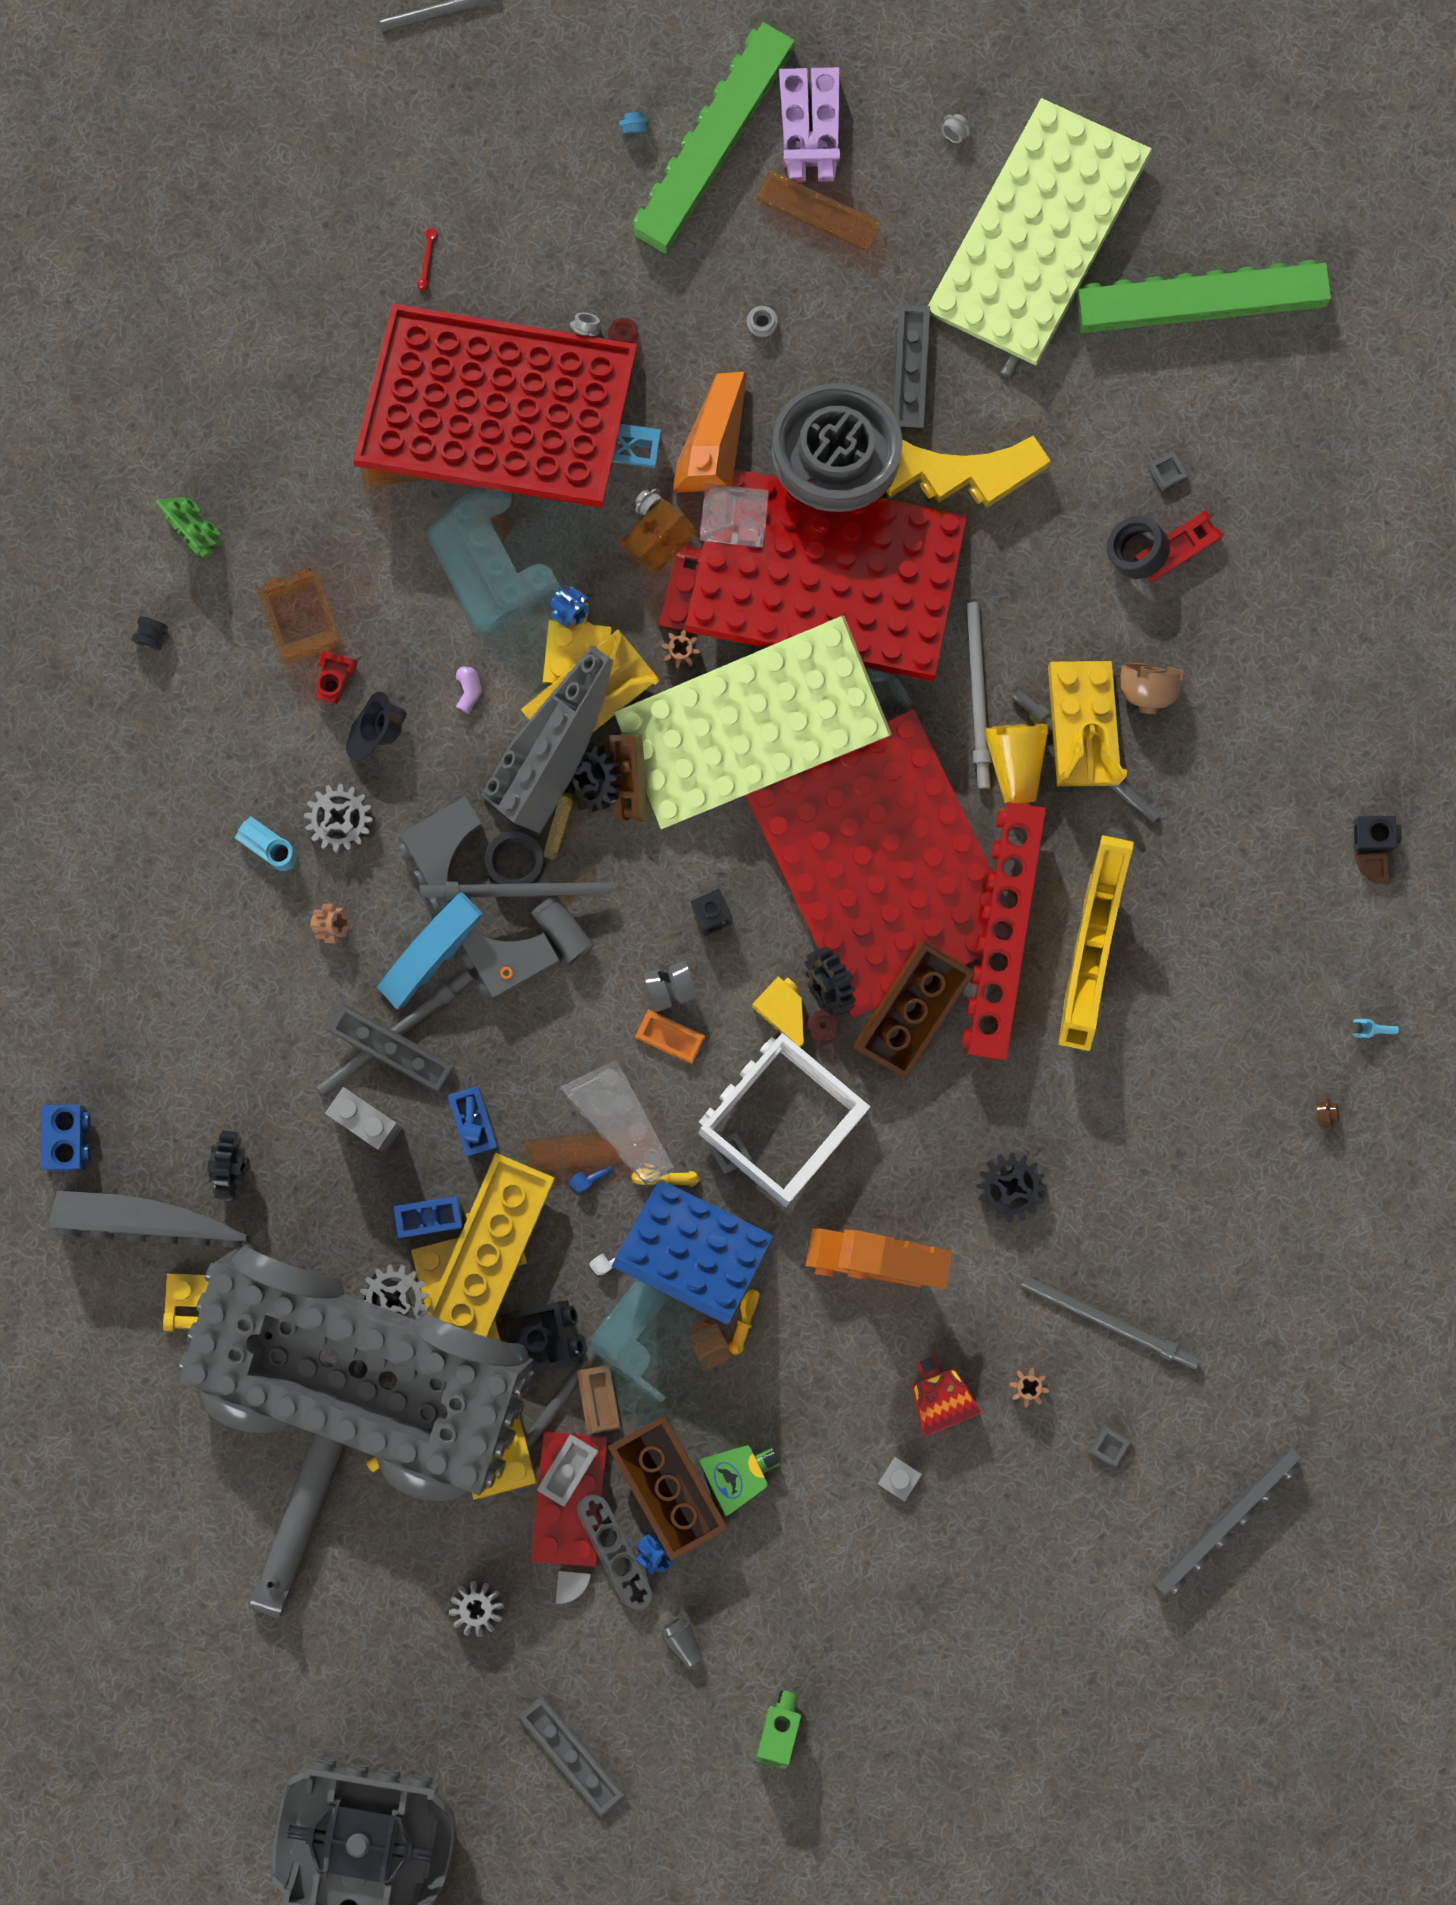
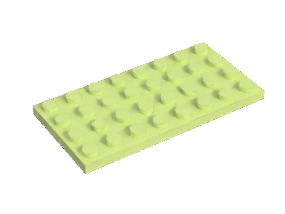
(1039, 231)
(755, 722)

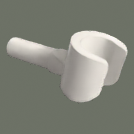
(601, 1265)

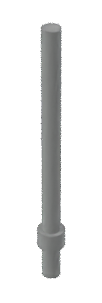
(981, 754)

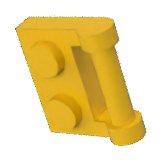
(182, 1291)

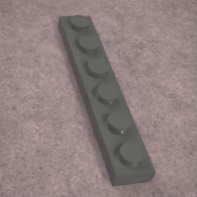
(1238, 1513)

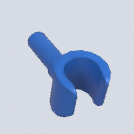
(471, 1131)
(581, 1183)

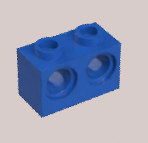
(55, 1138)

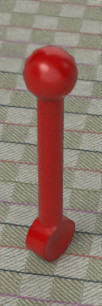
(431, 235)

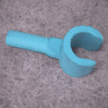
(1371, 1028)

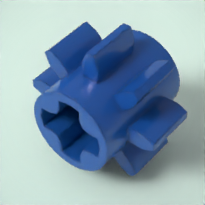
(569, 607)
(653, 1554)

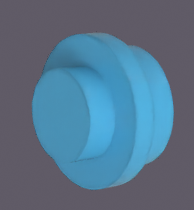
(634, 123)

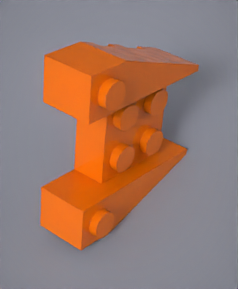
(877, 1257)

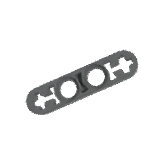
(610, 1554)

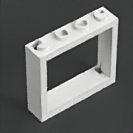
(750, 1074)

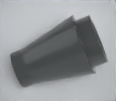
(681, 1639)

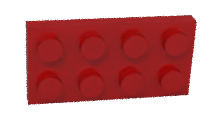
(557, 1529)

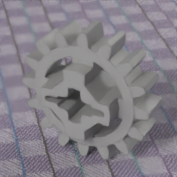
(350, 809)
(403, 1287)

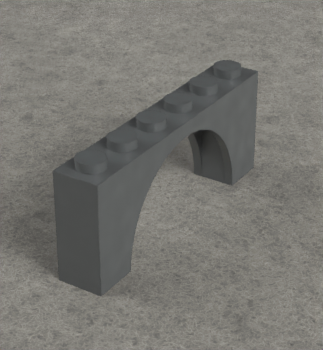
(434, 848)

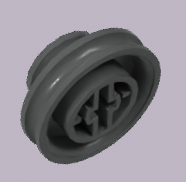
(836, 447)

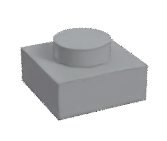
(899, 1479)

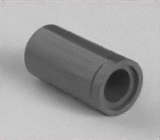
(562, 929)

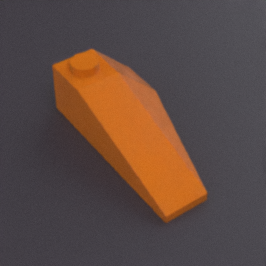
(713, 440)

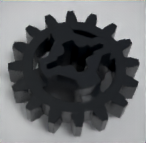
(595, 775)
(830, 981)
(226, 1165)
(1005, 1200)

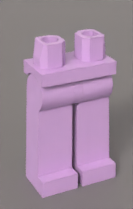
(820, 145)

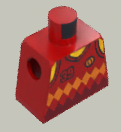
(941, 1398)

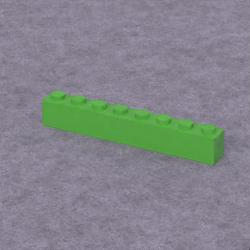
(713, 138)
(1203, 297)

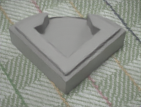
(571, 1585)

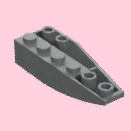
(550, 745)
(136, 1217)

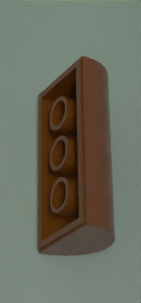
(913, 1008)

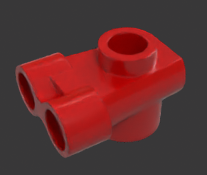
(336, 670)

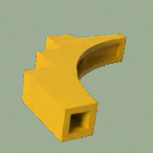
(990, 475)
(1094, 943)

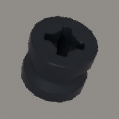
(149, 633)

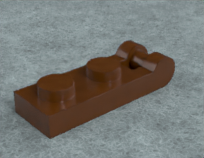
(629, 751)

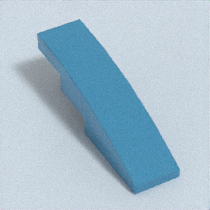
(429, 950)

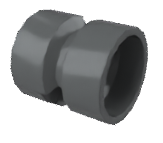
(670, 986)

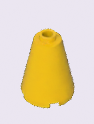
(1018, 759)

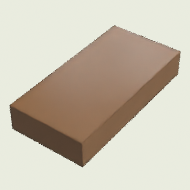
(598, 1399)

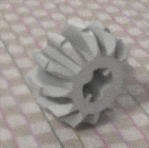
(486, 1605)

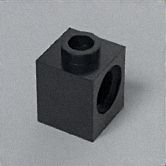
(1362, 833)
(712, 912)

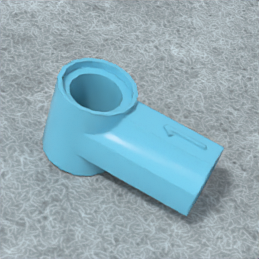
(265, 843)

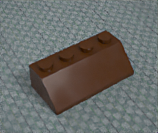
(668, 1487)

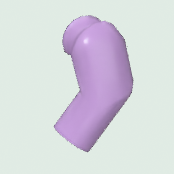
(471, 686)

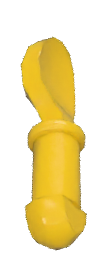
(672, 1178)
(747, 1307)

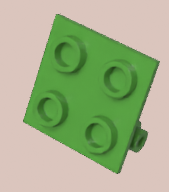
(184, 517)

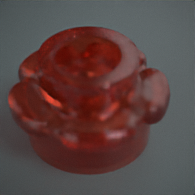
(627, 325)
(830, 1021)

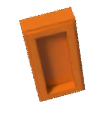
(670, 1037)

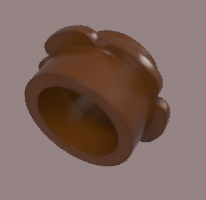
(1327, 1114)

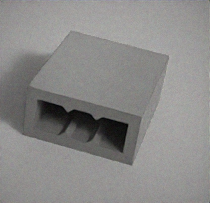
(363, 1120)

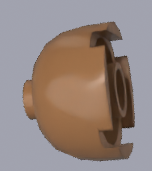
(1150, 686)

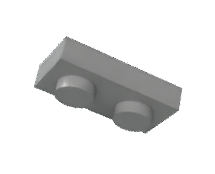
(567, 1470)

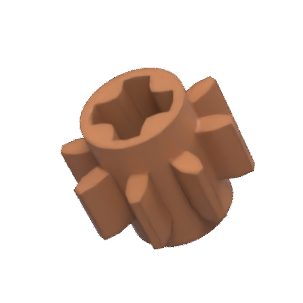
(678, 658)
(329, 923)
(1037, 1389)

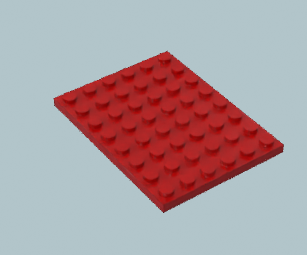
(496, 405)
(876, 565)
(879, 857)

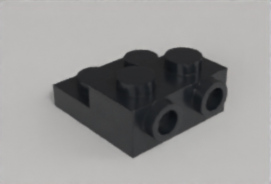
(546, 1334)

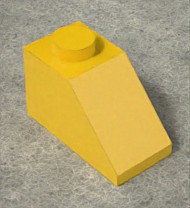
(782, 1008)

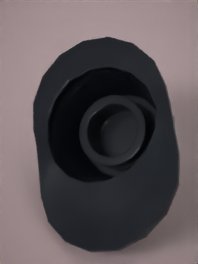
(376, 725)

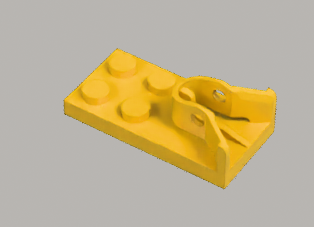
(627, 679)
(1084, 724)

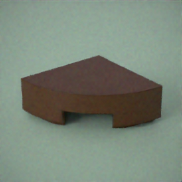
(1375, 867)

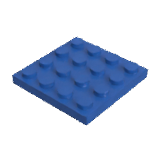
(693, 1251)

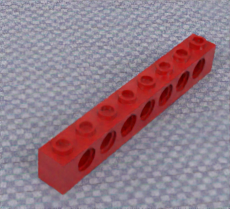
(1030, 821)

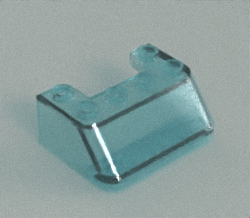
(480, 566)

